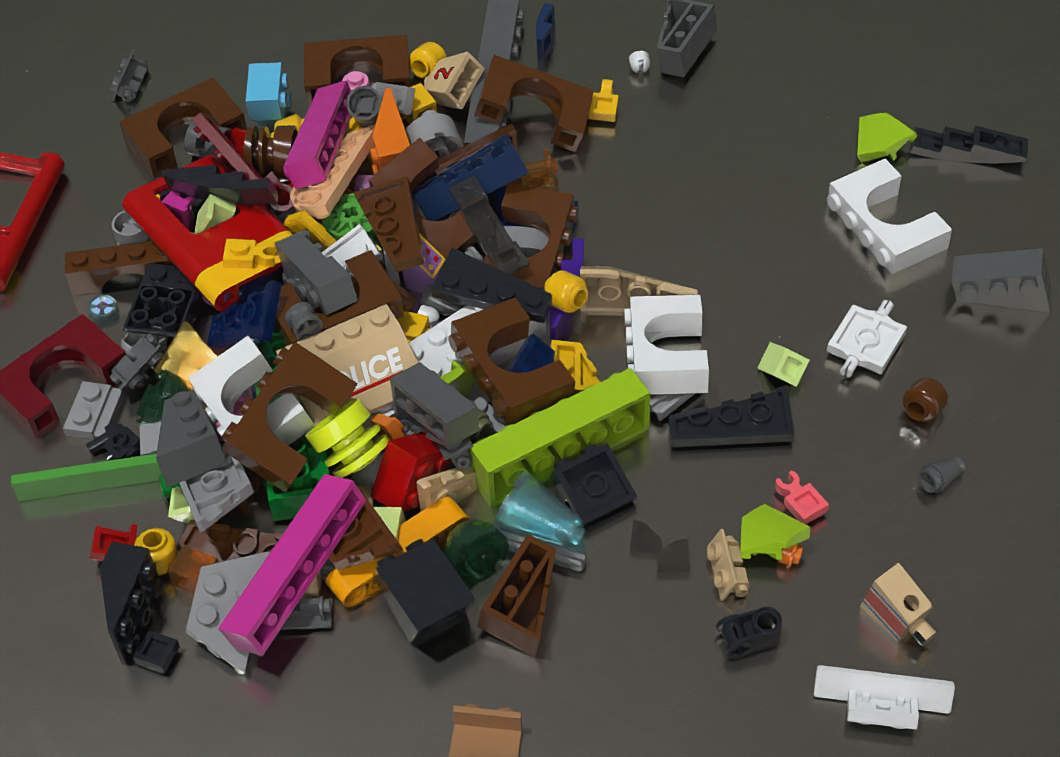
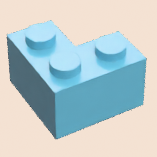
(267, 92)

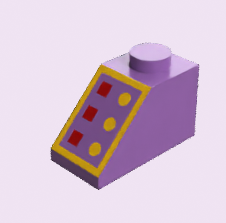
(421, 276)

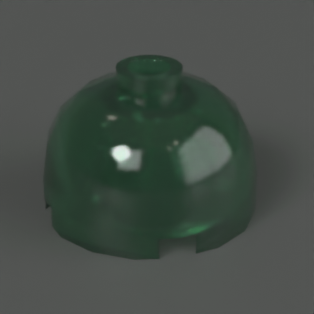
(153, 399)
(475, 549)

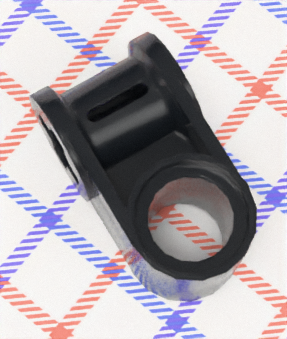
(747, 631)

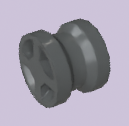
(303, 320)

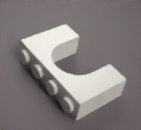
(892, 245)
(662, 369)
(229, 376)

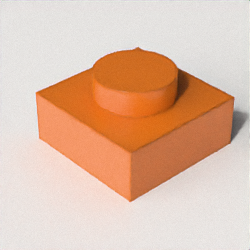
(389, 425)

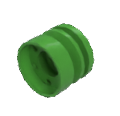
(347, 216)

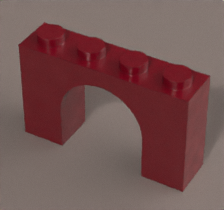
(75, 343)

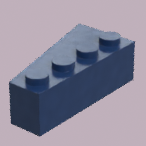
(491, 165)

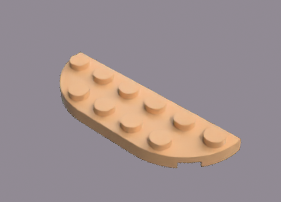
(321, 197)

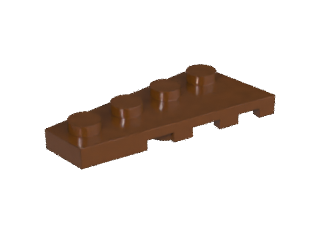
(394, 221)
(227, 542)

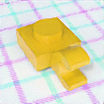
(605, 103)

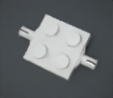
(867, 339)

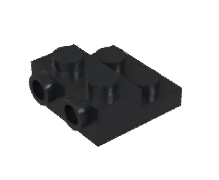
(593, 483)

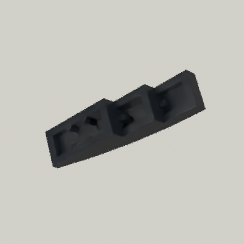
(976, 147)
(231, 187)

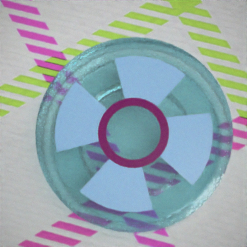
(102, 308)

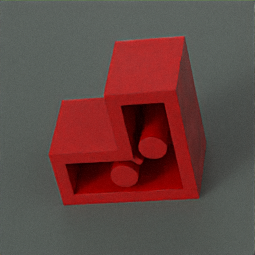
(404, 464)

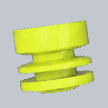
(348, 439)

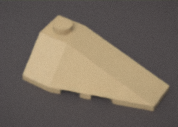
(611, 288)

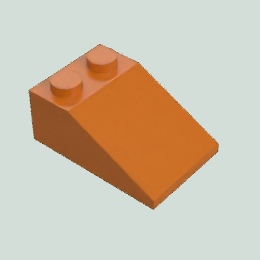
(388, 134)

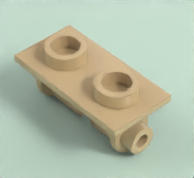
(724, 554)

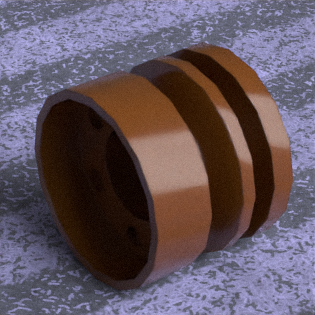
(269, 153)

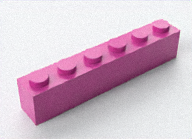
(319, 136)
(292, 565)

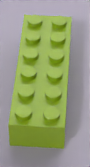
(597, 415)

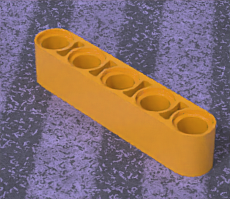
(435, 522)

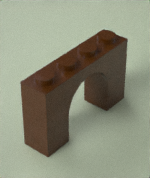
(329, 58)
(566, 99)
(146, 129)
(417, 164)
(549, 212)
(370, 284)
(511, 393)
(253, 441)

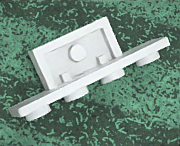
(883, 696)

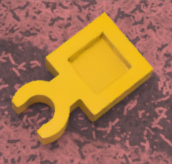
(244, 253)

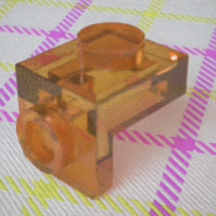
(541, 172)

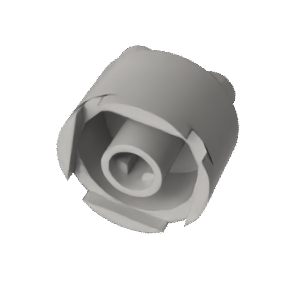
(436, 131)

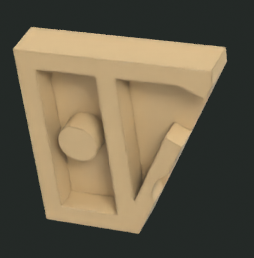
(452, 483)

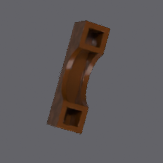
(92, 268)

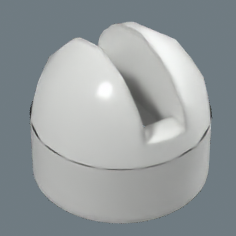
(639, 61)
(432, 313)

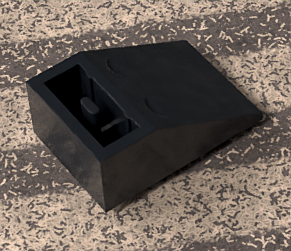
(163, 302)
(128, 592)

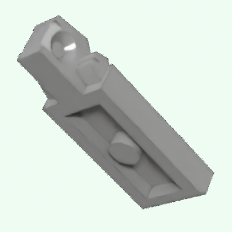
(402, 95)

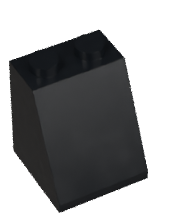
(422, 588)

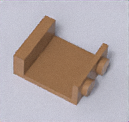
(485, 732)

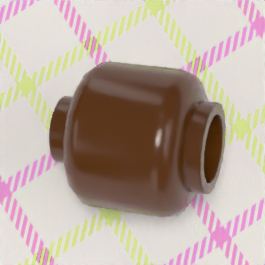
(925, 400)

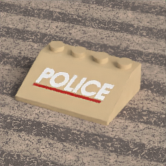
(365, 350)

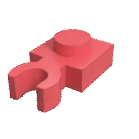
(802, 502)

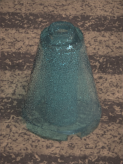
(539, 513)

